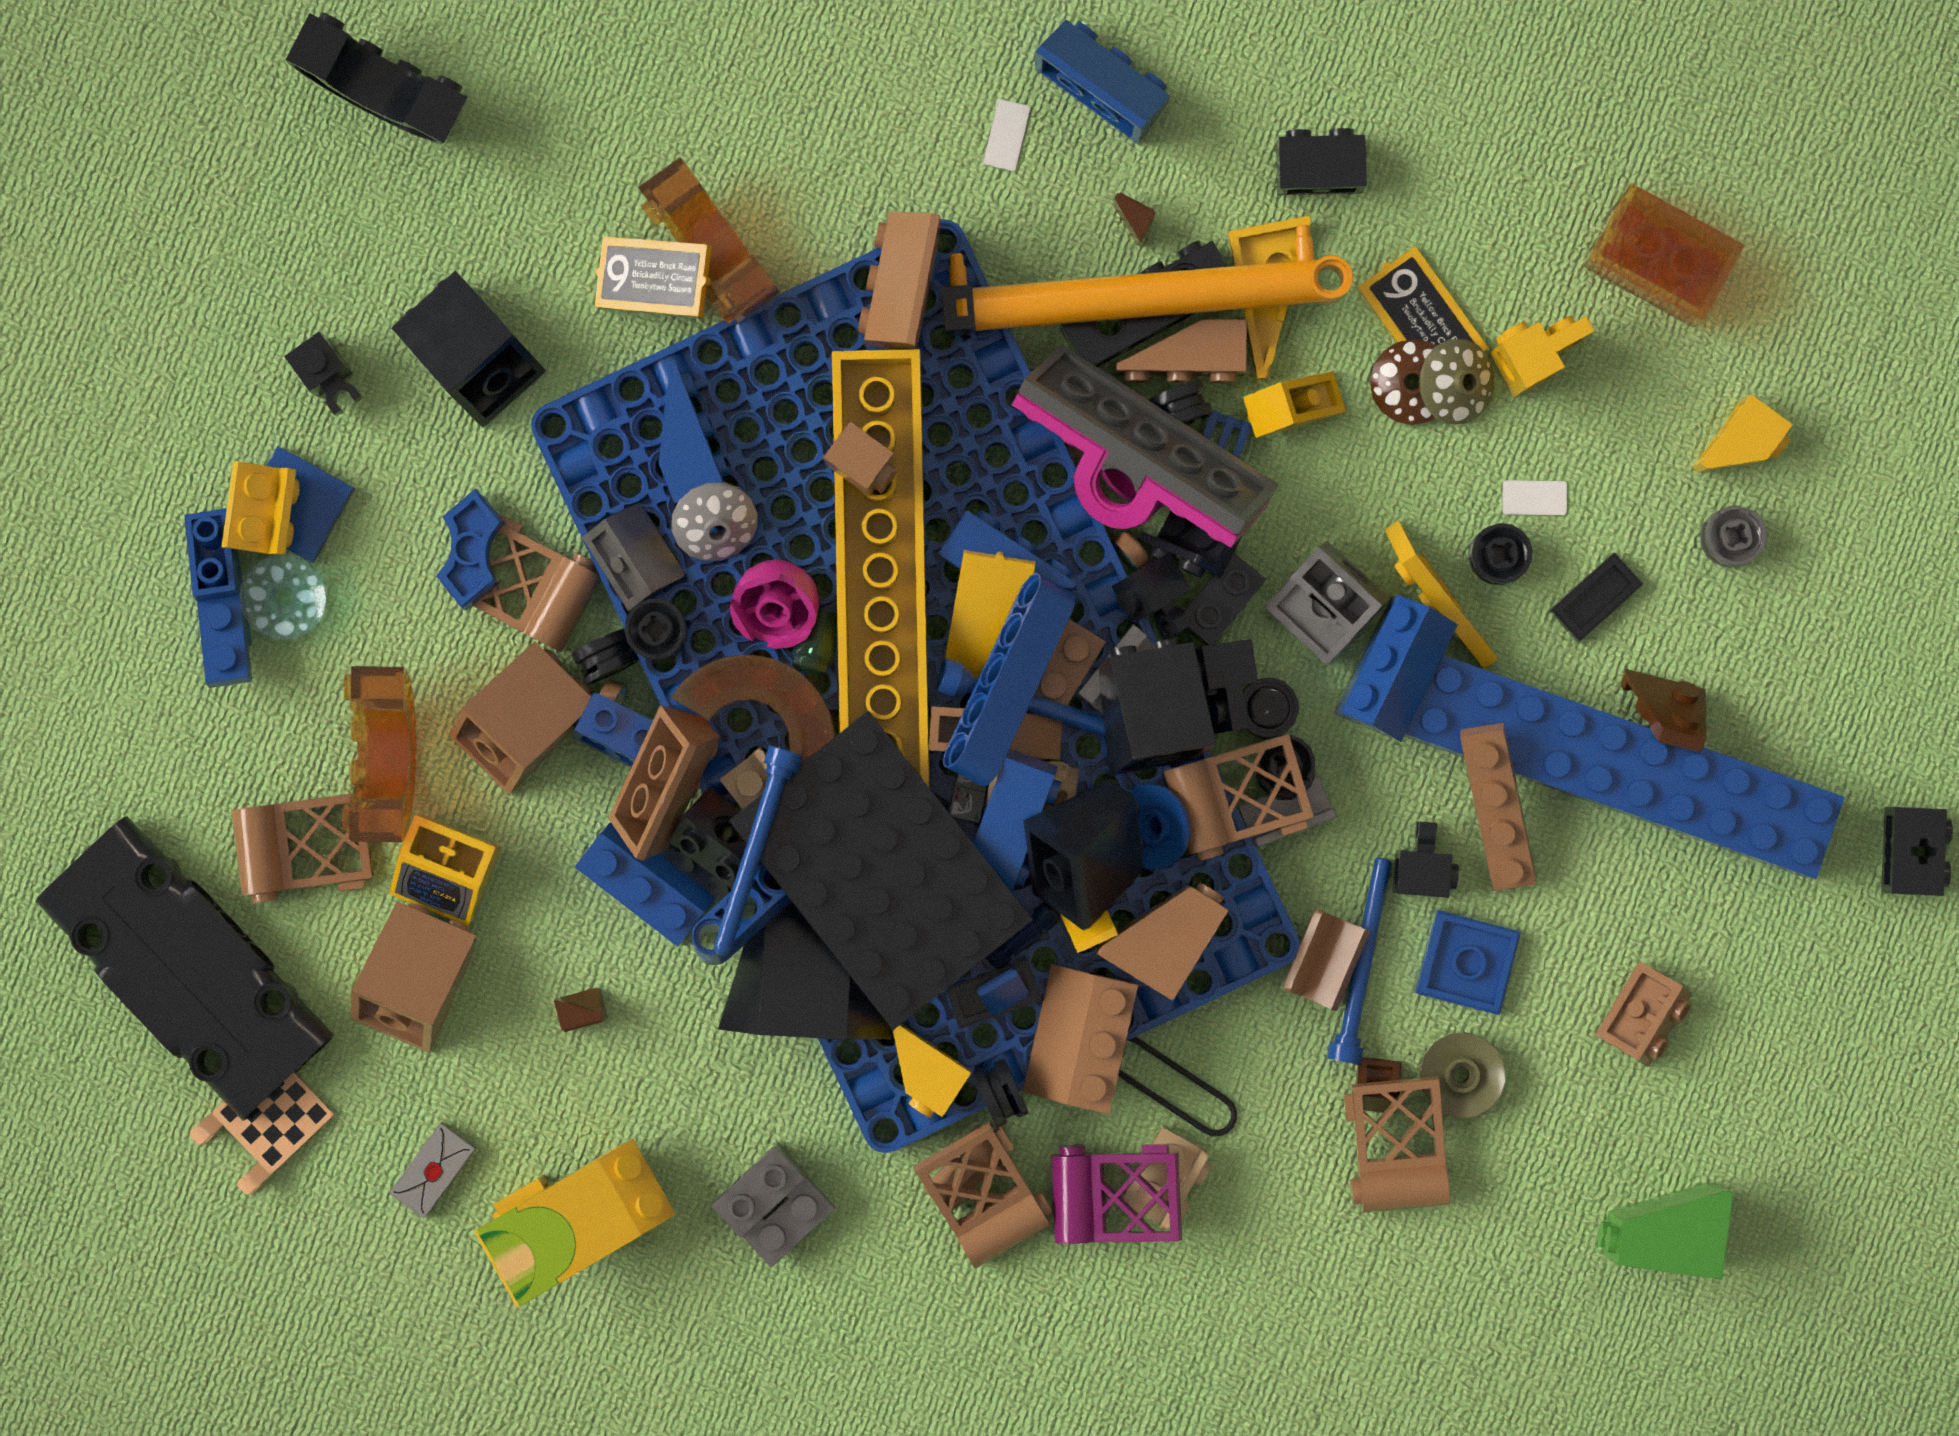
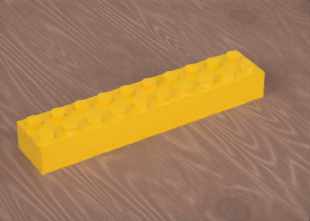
(883, 554)

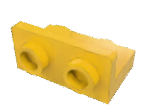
(260, 508)

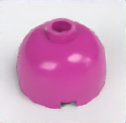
(775, 604)

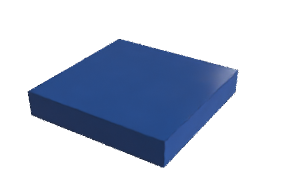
(317, 506)
(1467, 962)

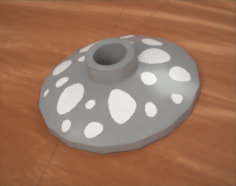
(713, 506)

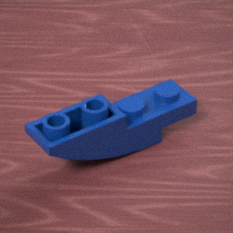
(216, 588)

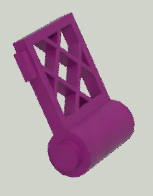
(1081, 1191)

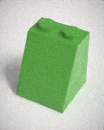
(1672, 1232)

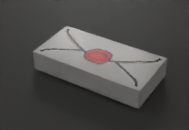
(433, 1170)

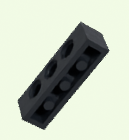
(1099, 348)

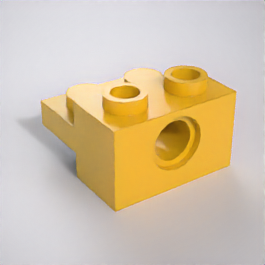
(1531, 354)

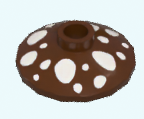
(1388, 382)

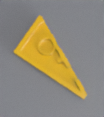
(1265, 245)
(1435, 593)

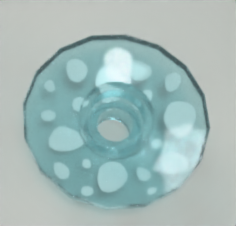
(260, 592)

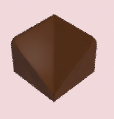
(580, 1009)

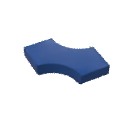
(472, 530)

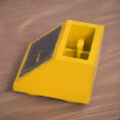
(443, 869)

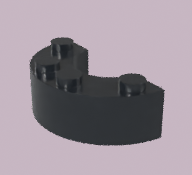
(373, 83)

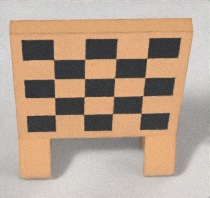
(272, 1130)

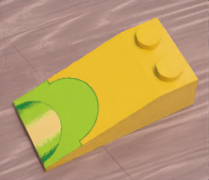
(574, 1222)

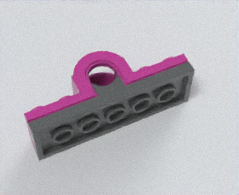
(1140, 452)

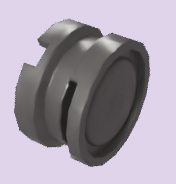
(1733, 536)

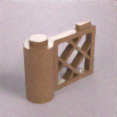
(557, 598)
(1205, 801)
(265, 852)
(1398, 1180)
(1006, 1216)

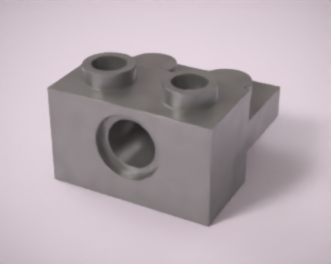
(1340, 588)
(760, 1191)

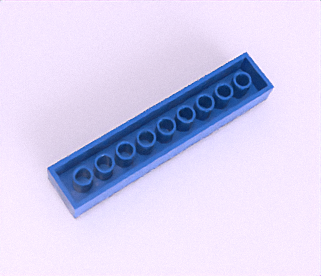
(1632, 772)

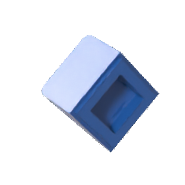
(1003, 991)

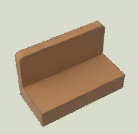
(1326, 959)

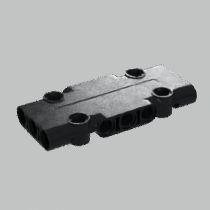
(184, 967)

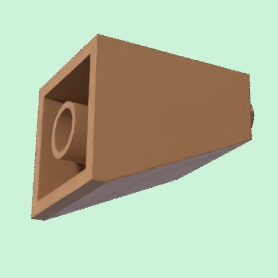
(521, 716)
(1167, 938)
(412, 975)

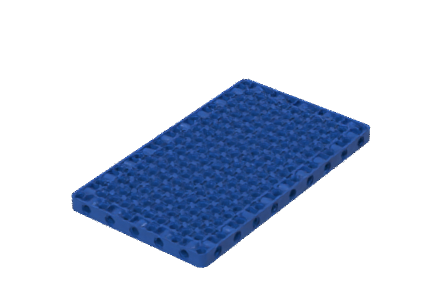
(996, 367)

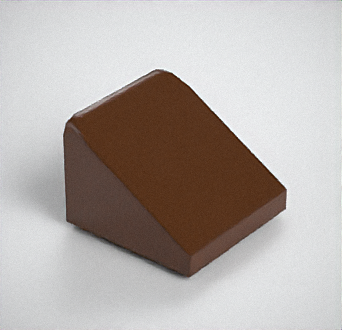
(1134, 216)
(1376, 1071)

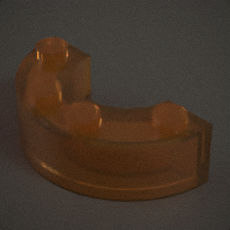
(685, 209)
(768, 682)
(386, 753)

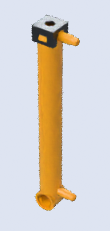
(1141, 294)

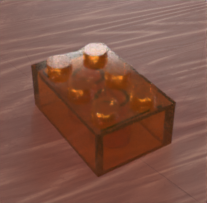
(1662, 255)

